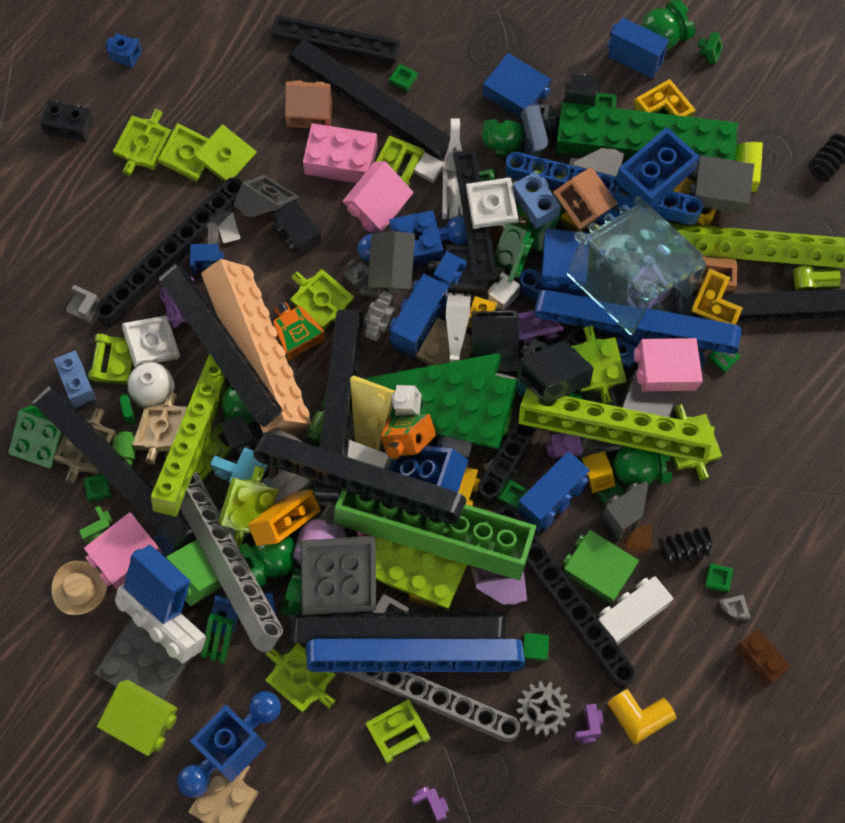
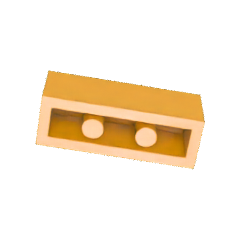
(284, 517)

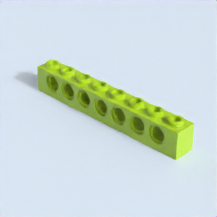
(765, 245)
(618, 426)
(189, 440)

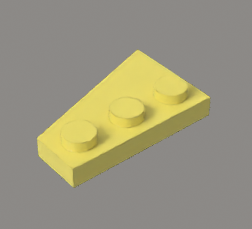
(370, 411)

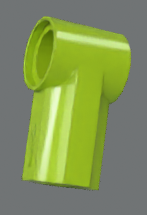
(816, 279)

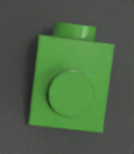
(96, 529)

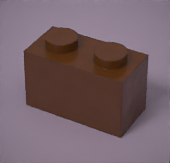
(762, 657)

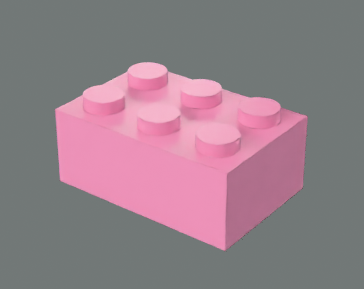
(339, 153)

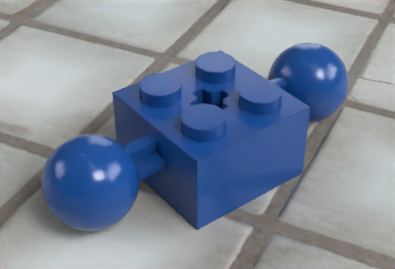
(426, 232)
(228, 744)

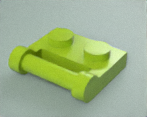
(394, 153)
(119, 364)
(394, 723)

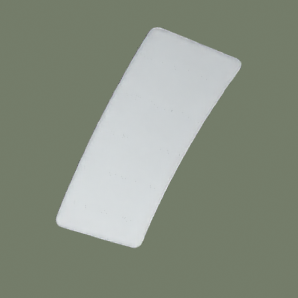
(229, 230)

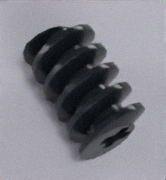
(828, 158)
(685, 545)

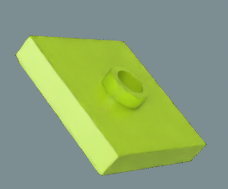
(180, 152)
(225, 154)

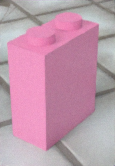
(377, 197)
(668, 365)
(115, 546)

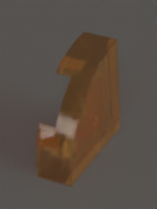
(641, 538)

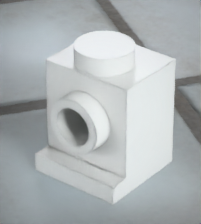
(504, 292)
(406, 400)

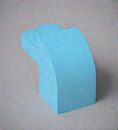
(242, 470)

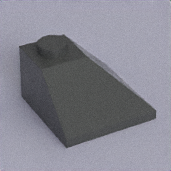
(262, 196)

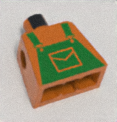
(296, 330)
(407, 434)

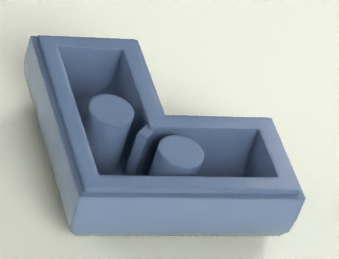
(535, 138)

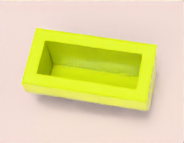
(751, 153)

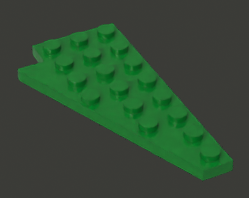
(461, 397)

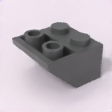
(625, 512)

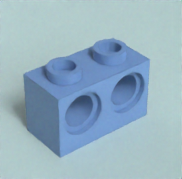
(532, 201)
(74, 379)

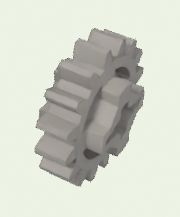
(380, 316)
(532, 706)

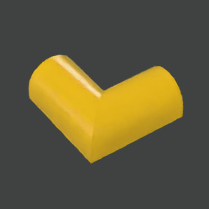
(665, 97)
(709, 301)
(637, 722)

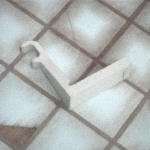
(451, 195)
(457, 319)

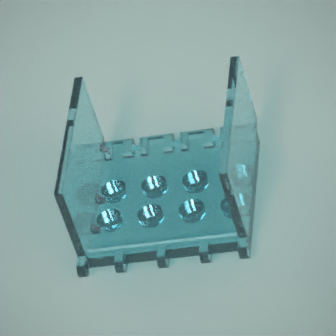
(634, 262)

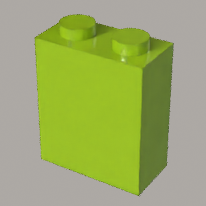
(138, 717)

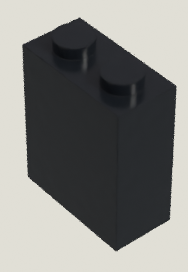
(496, 334)
(555, 372)

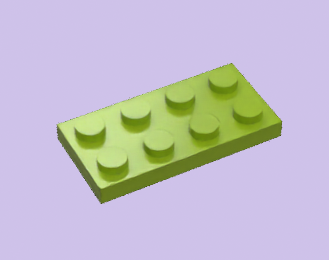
(418, 572)

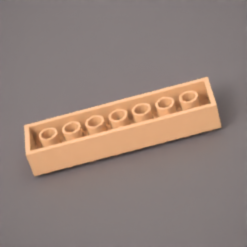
(248, 321)

